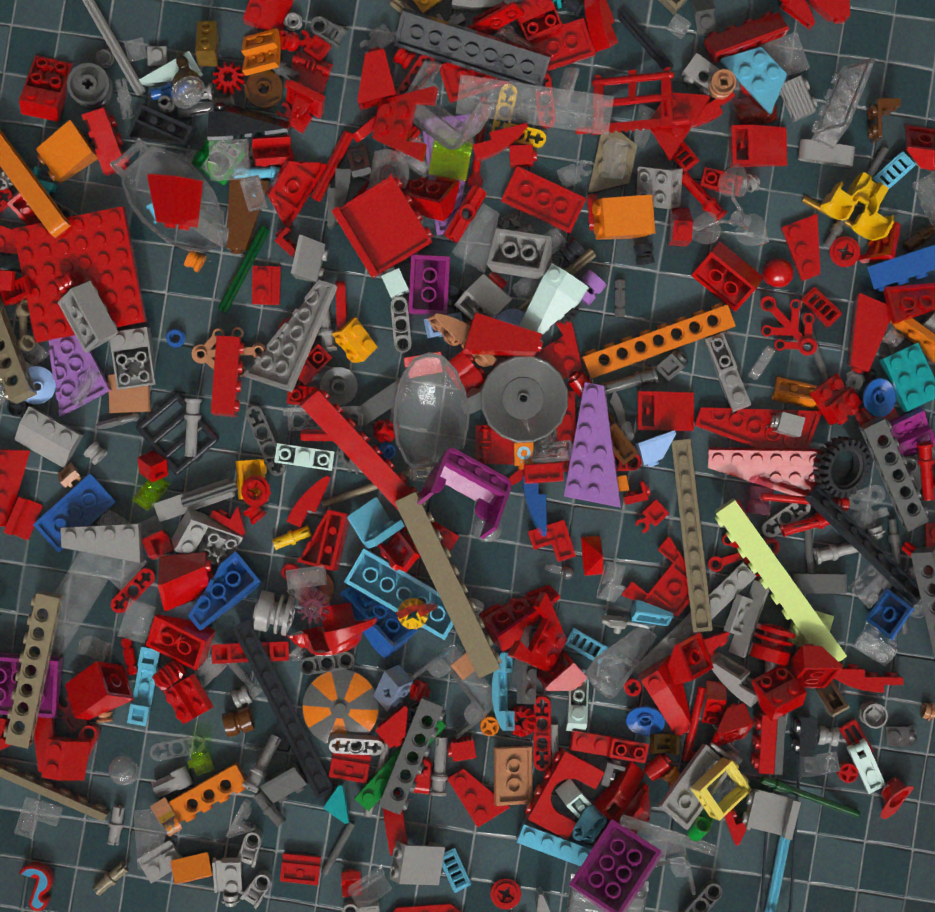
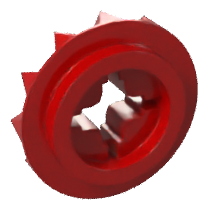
(852, 247)
(250, 496)
(529, 723)
(508, 902)

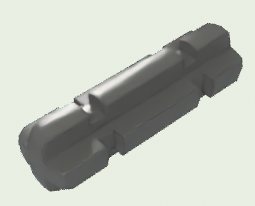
(619, 298)

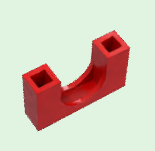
(565, 766)

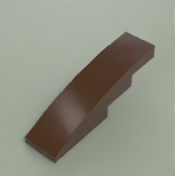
(622, 445)

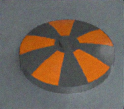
(340, 704)

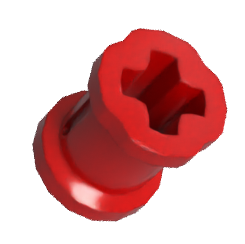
(635, 691)

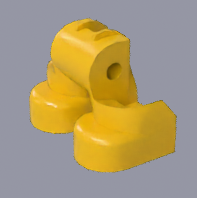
(869, 223)

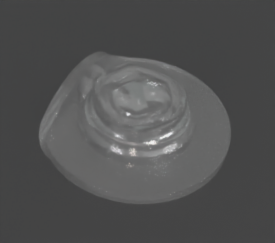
(386, 163)

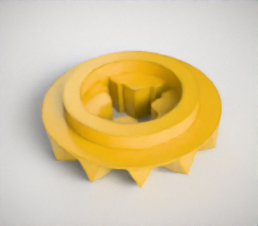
(412, 623)

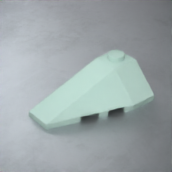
(553, 299)

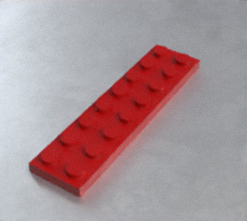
(565, 44)

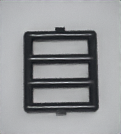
(153, 441)

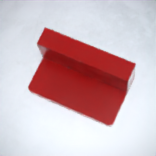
(23, 517)

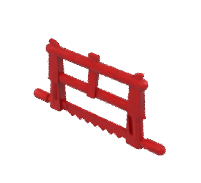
(666, 97)

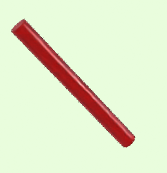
(694, 723)

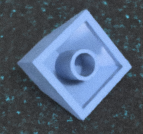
(654, 448)

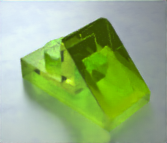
(150, 493)

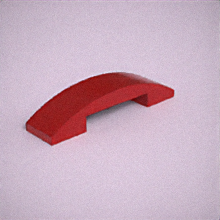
(233, 653)

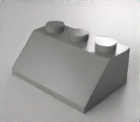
(520, 254)
(87, 316)
(47, 436)

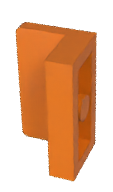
(191, 868)

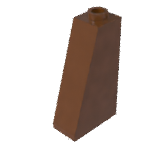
(240, 220)

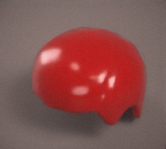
(777, 272)

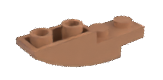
(455, 333)

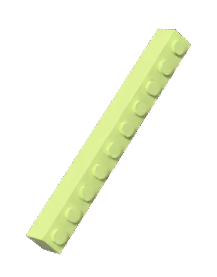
(776, 578)

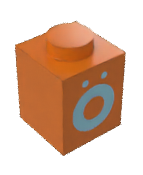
(523, 454)

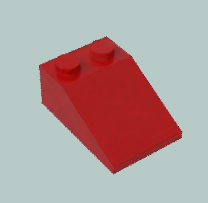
(180, 640)

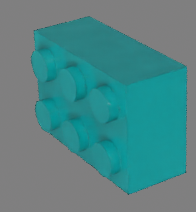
(909, 376)

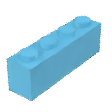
(553, 844)

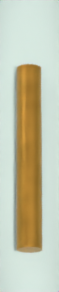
(816, 205)

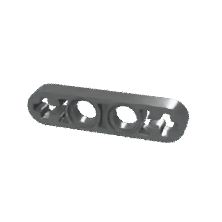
(263, 442)

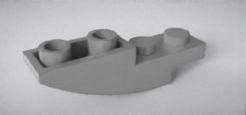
(727, 372)

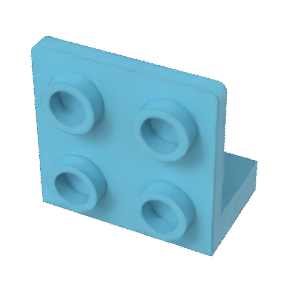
(373, 523)

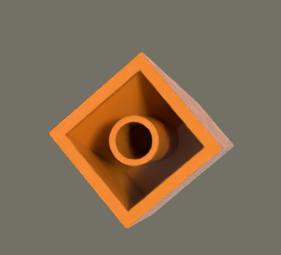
(66, 152)
(623, 217)

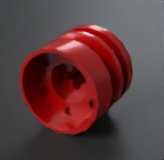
(772, 644)

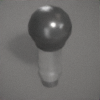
(567, 572)

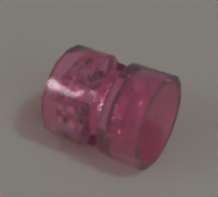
(756, 506)

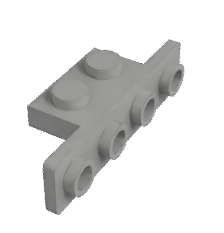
(744, 618)

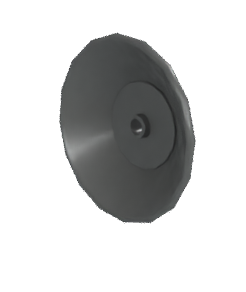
(544, 402)

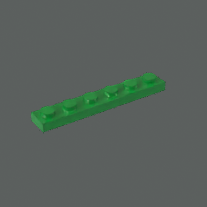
(375, 787)

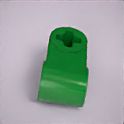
(700, 826)

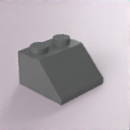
(284, 783)

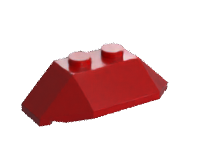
(638, 807)

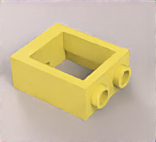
(700, 790)

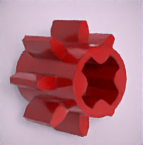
(384, 431)
(418, 689)

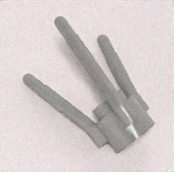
(728, 754)

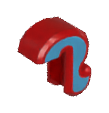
(44, 882)

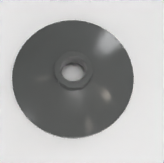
(347, 383)

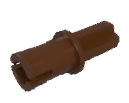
(919, 238)

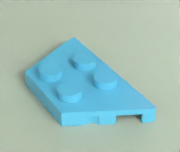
(758, 75)

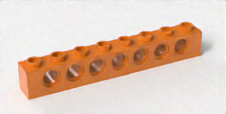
(720, 312)

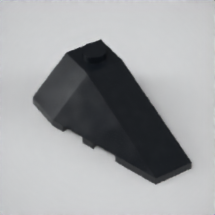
(230, 120)

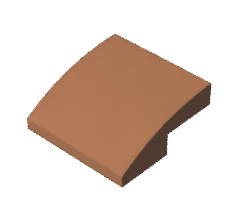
(129, 399)

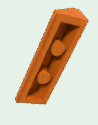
(794, 393)

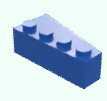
(902, 268)

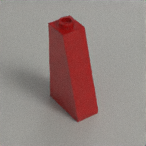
(867, 331)
(498, 337)

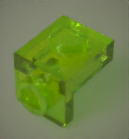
(200, 762)

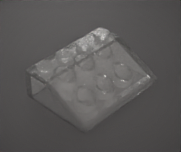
(841, 102)

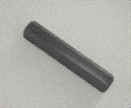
(209, 493)

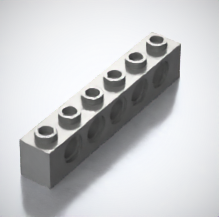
(918, 514)
(921, 559)
(398, 802)

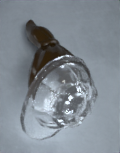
(186, 84)

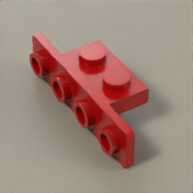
(496, 17)

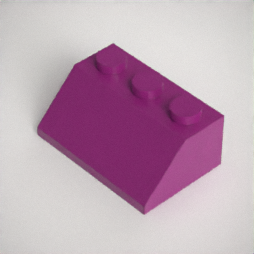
(429, 285)

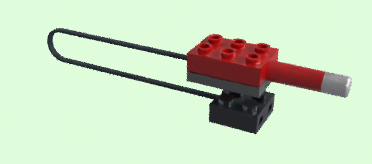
(768, 759)

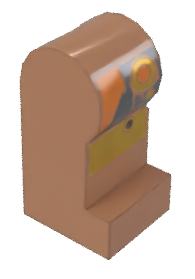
(166, 816)

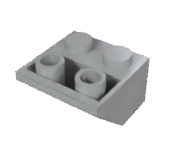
(483, 298)

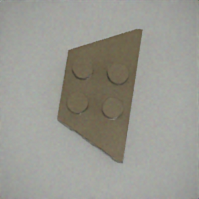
(600, 183)

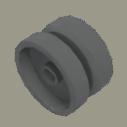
(90, 74)

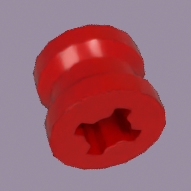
(289, 40)
(404, 58)
(66, 281)
(255, 514)
(851, 772)

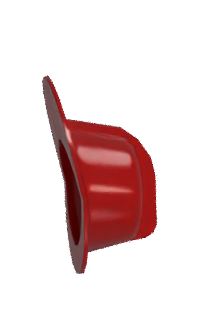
(893, 796)

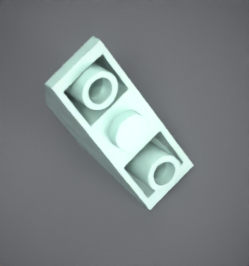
(304, 456)

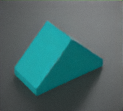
(337, 804)

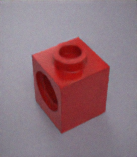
(522, 156)

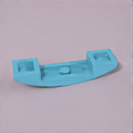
(144, 687)
(500, 694)

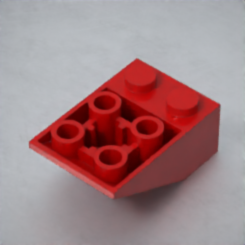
(45, 88)
(757, 146)
(664, 411)

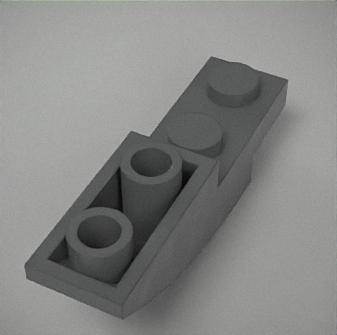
(524, 674)

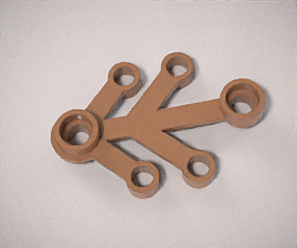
(209, 353)

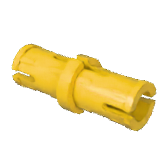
(291, 537)

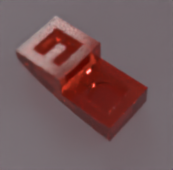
(422, 609)

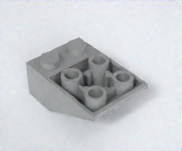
(133, 358)
(203, 534)

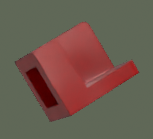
(152, 466)
(157, 545)

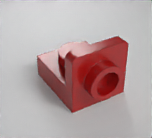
(287, 245)
(634, 496)

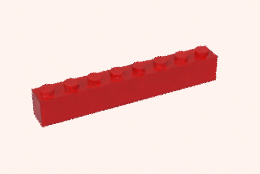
(355, 446)

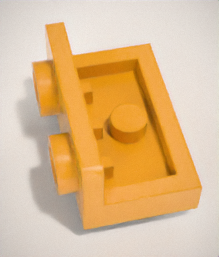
(354, 341)
(249, 468)

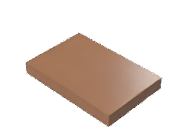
(512, 775)

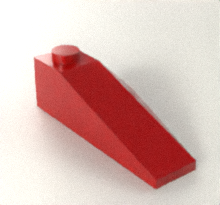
(433, 197)
(668, 697)

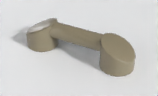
(25, 342)

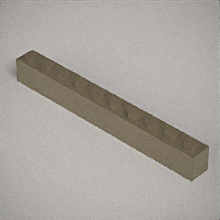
(448, 585)

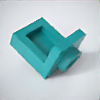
(49, 187)

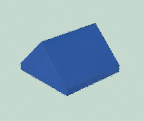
(890, 613)

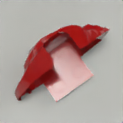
(337, 634)

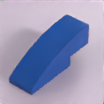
(536, 506)

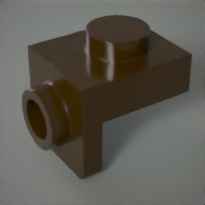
(664, 743)

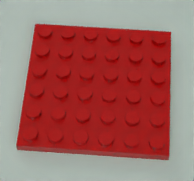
(95, 250)

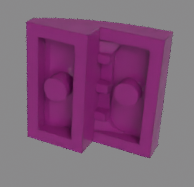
(910, 430)

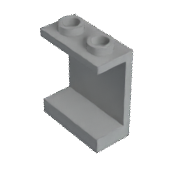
(771, 813)
(417, 863)

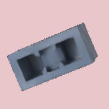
(393, 688)

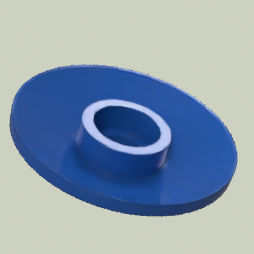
(879, 397)
(645, 720)

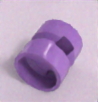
(595, 285)

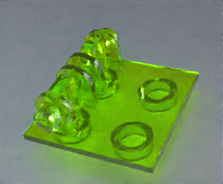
(450, 163)

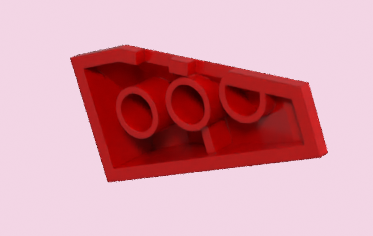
(509, 620)

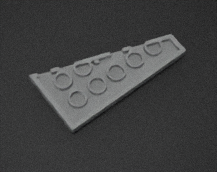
(291, 345)

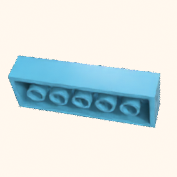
(391, 587)

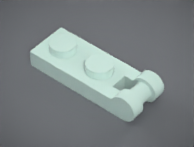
(866, 766)

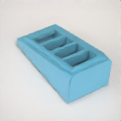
(905, 159)
(650, 614)
(571, 637)
(456, 887)

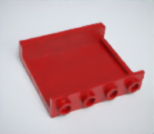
(383, 226)

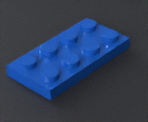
(77, 508)

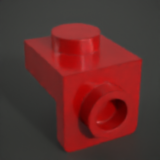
(347, 879)

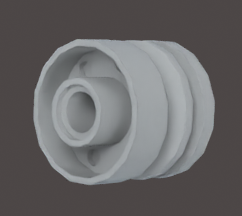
(269, 612)

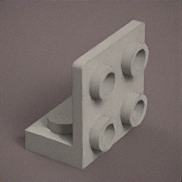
(662, 184)

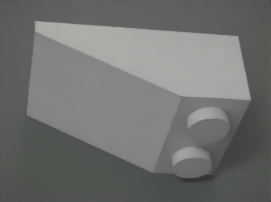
(309, 259)

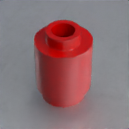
(577, 382)
(658, 766)

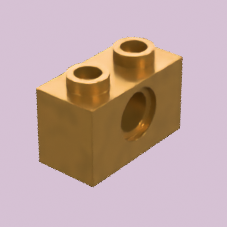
(207, 43)

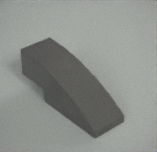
(339, 195)

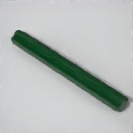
(243, 269)

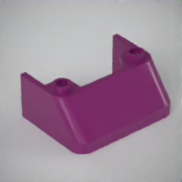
(474, 481)

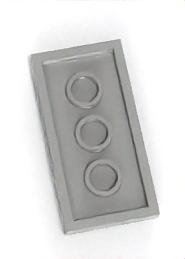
(680, 800)

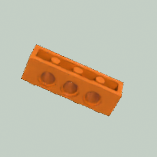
(181, 805)

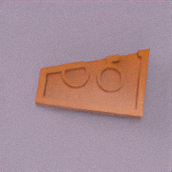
(918, 334)

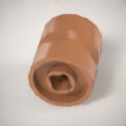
(722, 84)

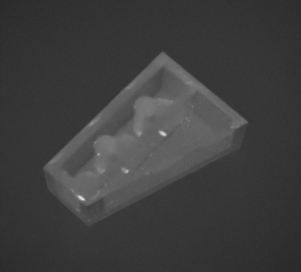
(477, 239)

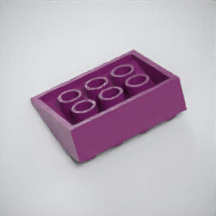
(8, 669)
(616, 869)

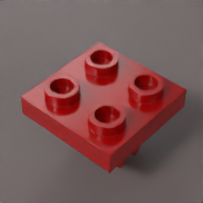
(304, 101)

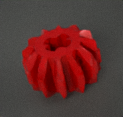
(236, 76)
(169, 675)

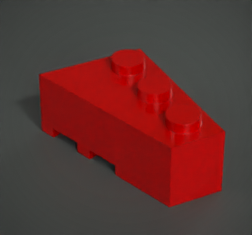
(105, 138)
(327, 542)

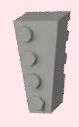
(114, 541)

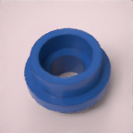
(169, 337)
(390, 450)

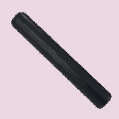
(644, 40)

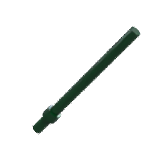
(780, 786)

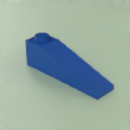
(227, 588)
(387, 633)

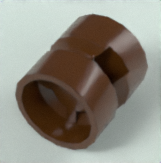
(238, 721)

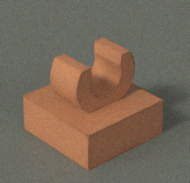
(69, 474)

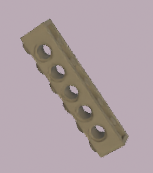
(24, 387)

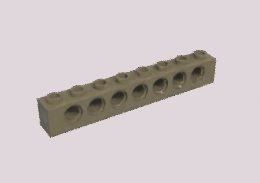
(52, 603)

